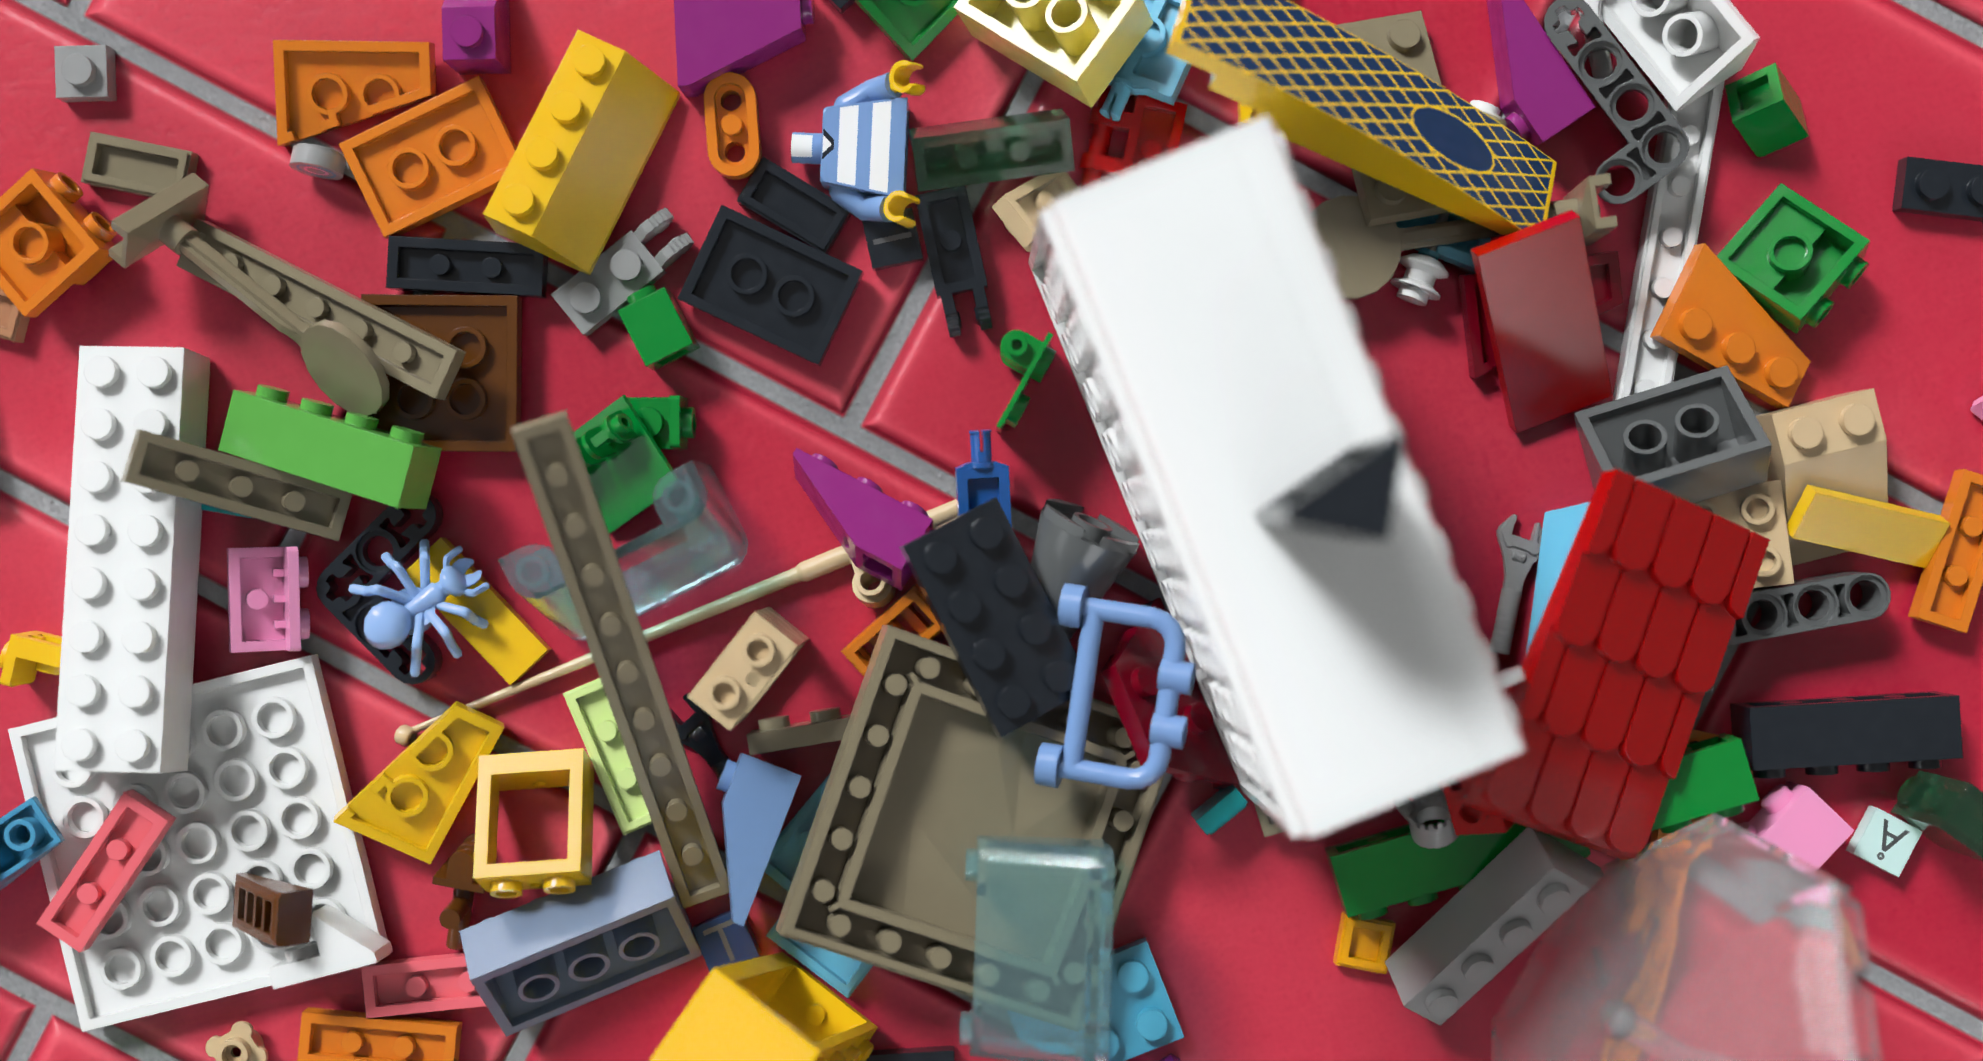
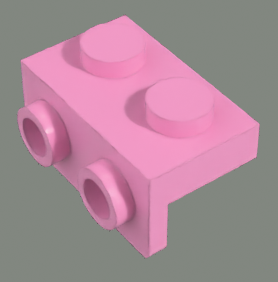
(266, 599)

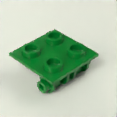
(1029, 358)
(621, 462)

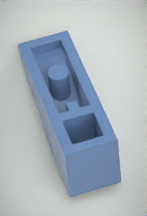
(752, 816)

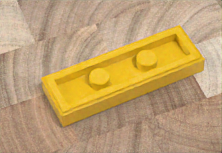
(1866, 526)
(507, 641)

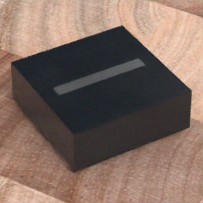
(892, 243)

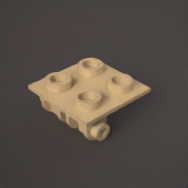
(1763, 512)

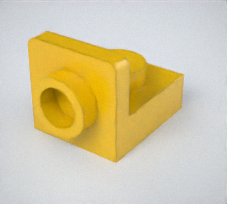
(28, 653)

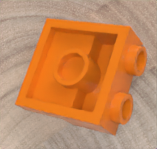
(48, 240)

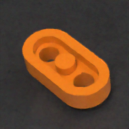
(733, 127)

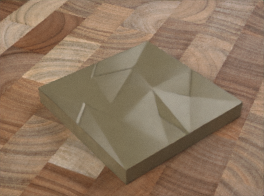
(913, 793)

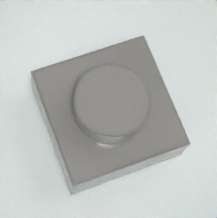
(85, 73)

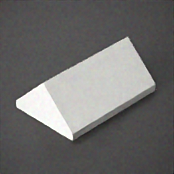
(1682, 43)

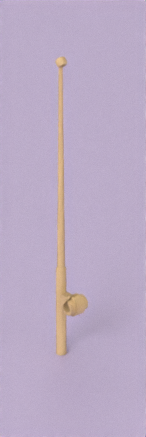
(804, 571)

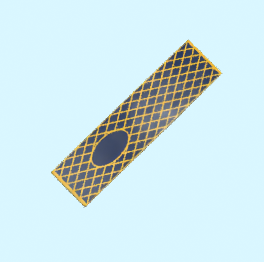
(1365, 109)

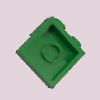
(1795, 258)

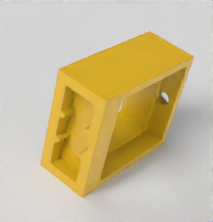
(534, 771)

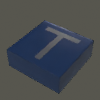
(725, 941)

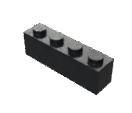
(1849, 731)

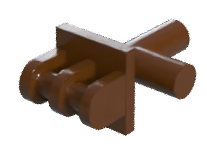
(458, 874)

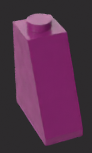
(733, 36)

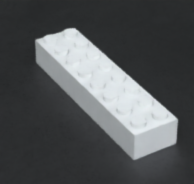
(130, 568)

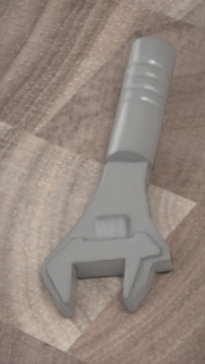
(1518, 558)

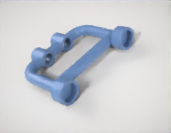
(1174, 678)

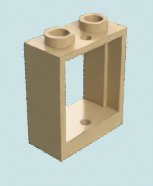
(748, 667)

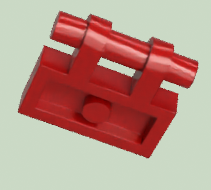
(1152, 132)

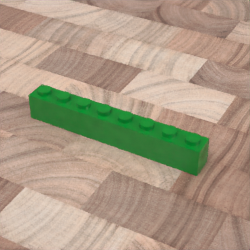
(1394, 869)

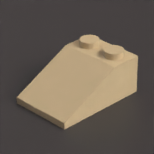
(1831, 446)

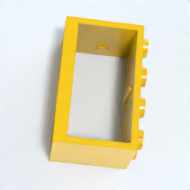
(767, 1013)

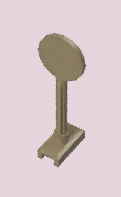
(1371, 254)
(332, 353)

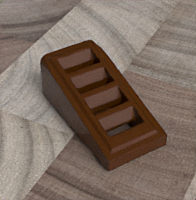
(272, 910)

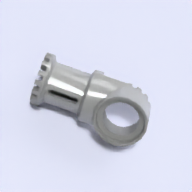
(1427, 807)

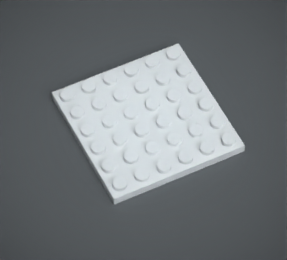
(252, 802)

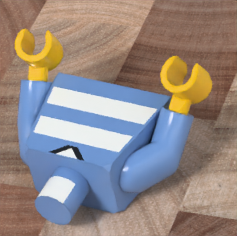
(866, 147)

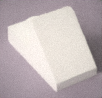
(338, 947)

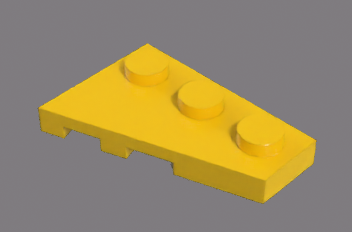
(425, 786)

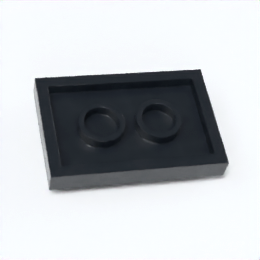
(770, 285)

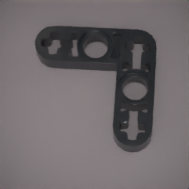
(354, 609)

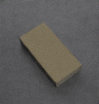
(134, 165)

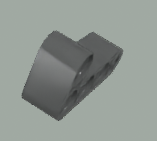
(1608, 91)

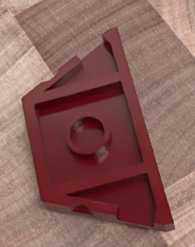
(1132, 683)

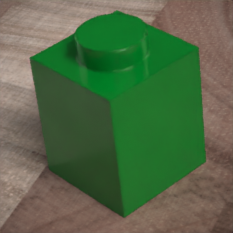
(657, 326)

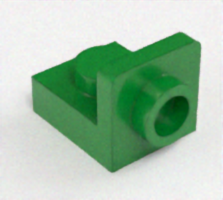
(667, 420)

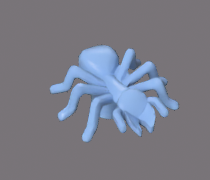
(414, 608)

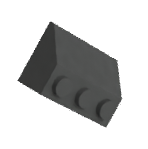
(1680, 436)

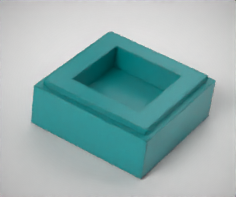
(1219, 809)

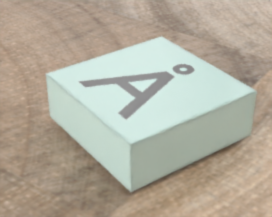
(1884, 840)

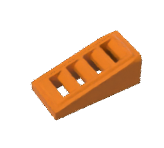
(860, 656)

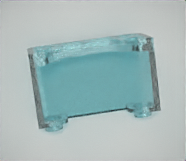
(691, 547)
(1040, 949)

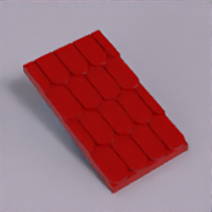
(1618, 660)

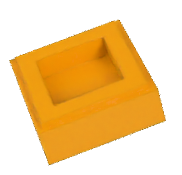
(1364, 943)

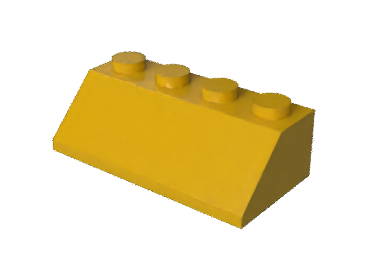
(582, 153)

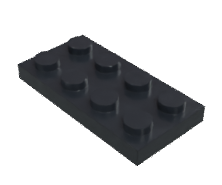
(994, 616)

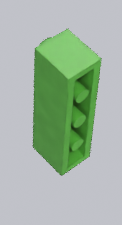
(330, 448)

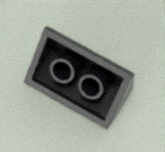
(1346, 497)

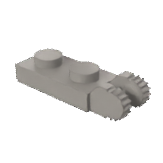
(619, 273)

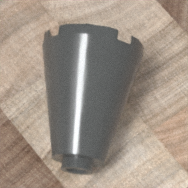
(1079, 551)

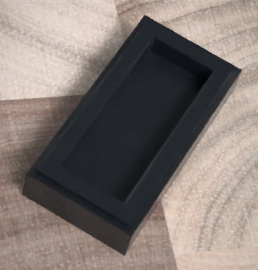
(793, 206)

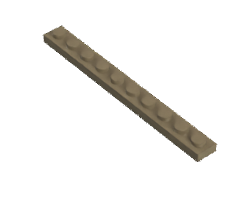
(621, 654)

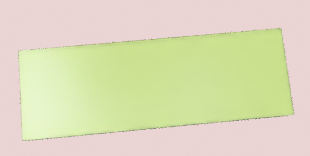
(608, 754)

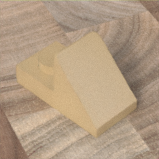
(1022, 205)

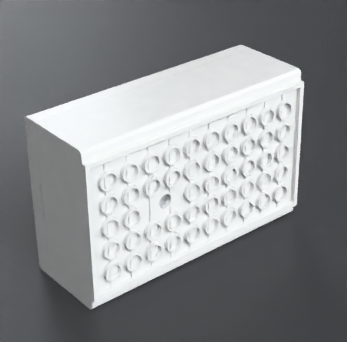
(1216, 385)

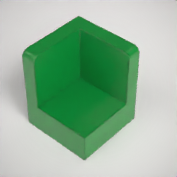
(1766, 110)

